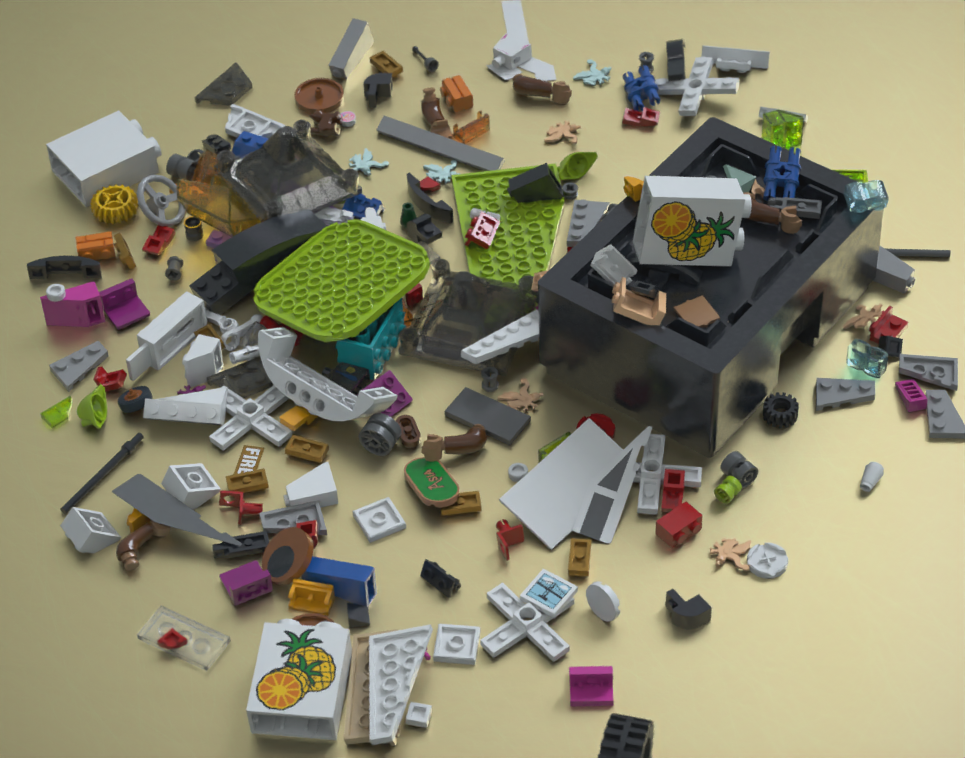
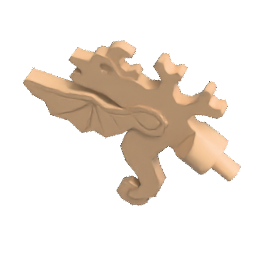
(558, 132)
(864, 317)
(523, 399)
(728, 552)

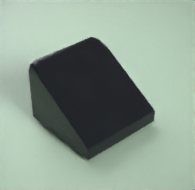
(891, 345)
(357, 615)

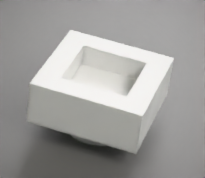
(418, 714)

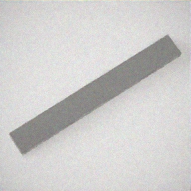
(439, 144)

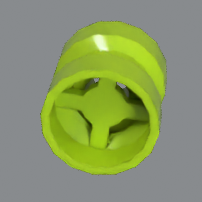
(728, 489)

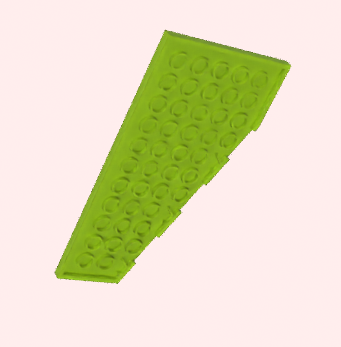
(525, 229)

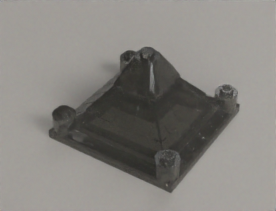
(287, 175)
(461, 312)

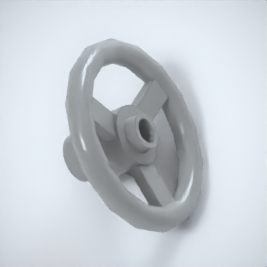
(158, 201)

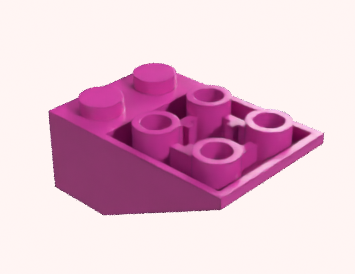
(78, 309)

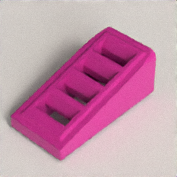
(919, 401)

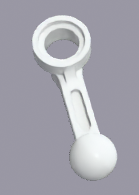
(222, 321)
(239, 332)

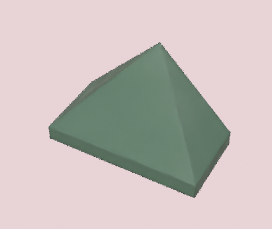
(744, 179)

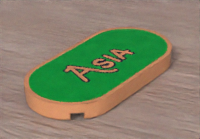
(431, 482)

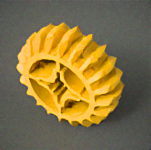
(114, 204)

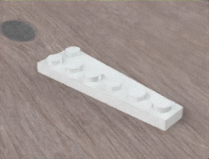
(500, 341)

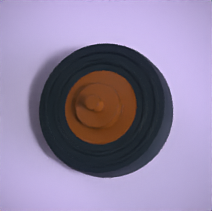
(134, 399)

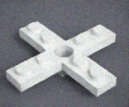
(697, 86)
(258, 419)
(651, 481)
(517, 628)

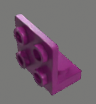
(123, 304)
(391, 383)
(246, 582)

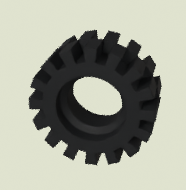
(783, 402)

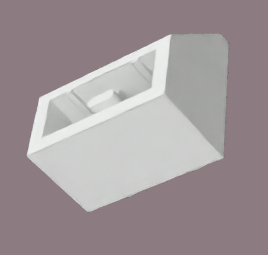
(202, 360)

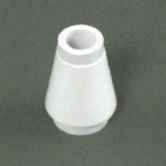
(872, 474)

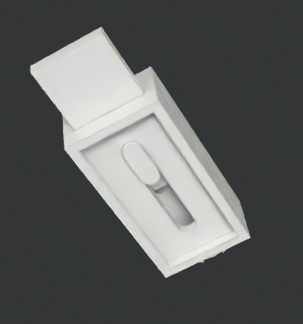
(167, 334)

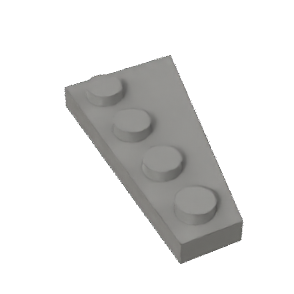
(584, 218)

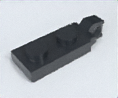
(216, 144)
(251, 544)

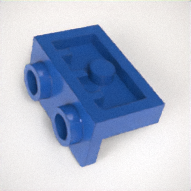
(360, 203)

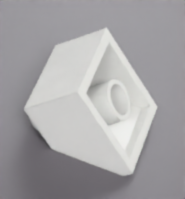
(190, 484)
(89, 530)

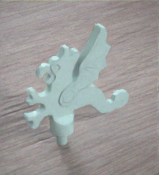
(590, 77)
(367, 162)
(441, 174)

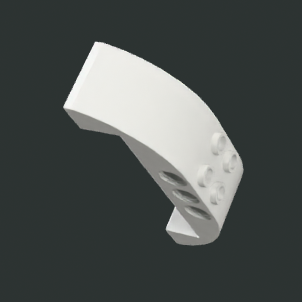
(312, 389)

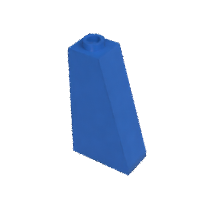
(350, 580)

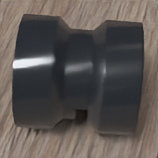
(193, 228)

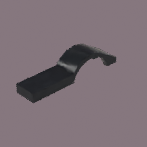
(676, 59)

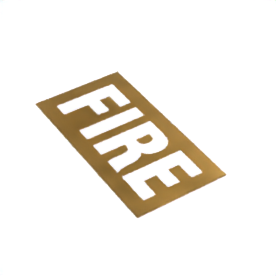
(249, 459)

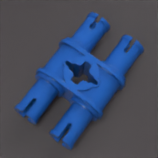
(641, 88)
(775, 168)

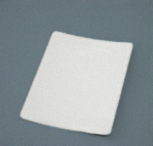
(504, 72)

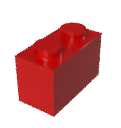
(679, 524)

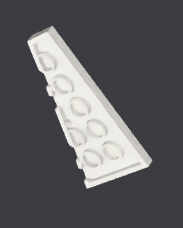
(392, 673)

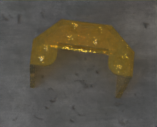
(215, 205)

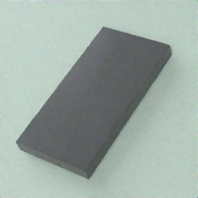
(497, 418)

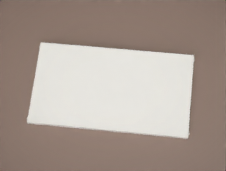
(554, 490)

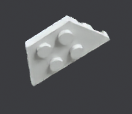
(246, 120)

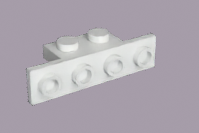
(735, 58)

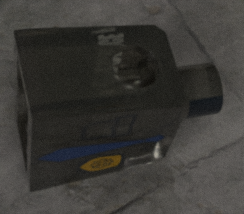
(348, 376)

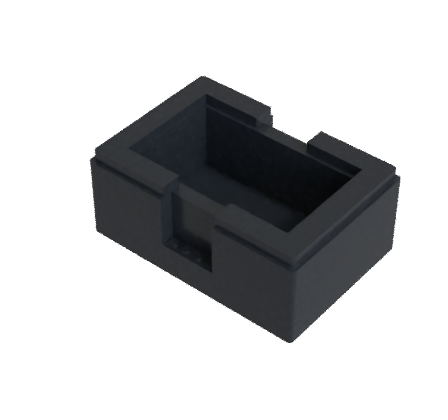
(779, 289)

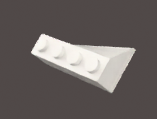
(195, 407)

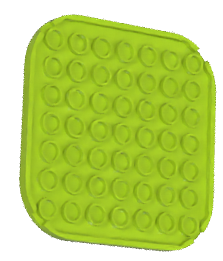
(341, 280)

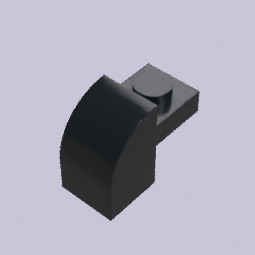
(377, 86)
(423, 230)
(687, 614)

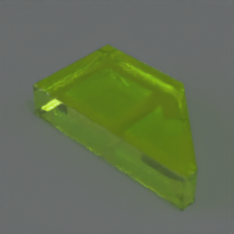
(57, 413)

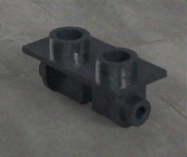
(438, 578)

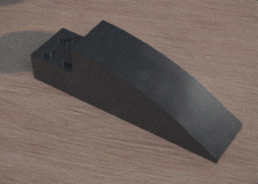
(251, 256)

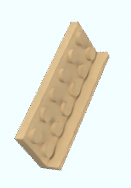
(358, 702)

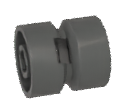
(181, 167)
(737, 466)

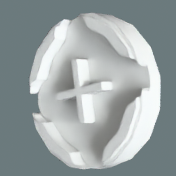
(767, 560)
(603, 601)

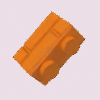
(456, 93)
(96, 246)

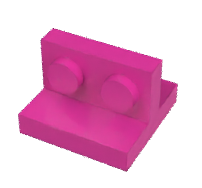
(591, 686)

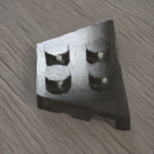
(227, 87)
(243, 379)

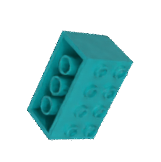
(374, 343)

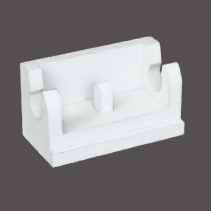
(613, 265)

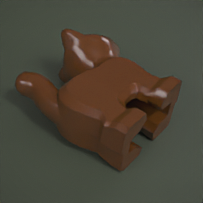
(327, 123)

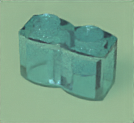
(866, 196)
(867, 358)

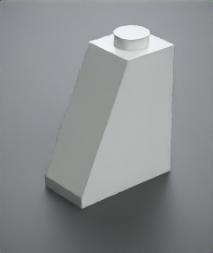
(311, 487)

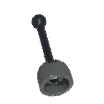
(430, 63)

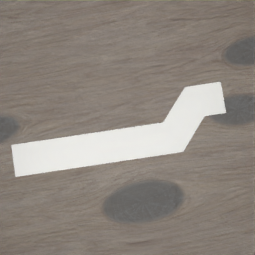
(516, 26)

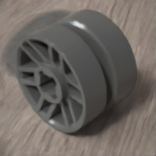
(380, 434)

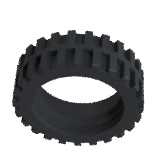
(627, 737)

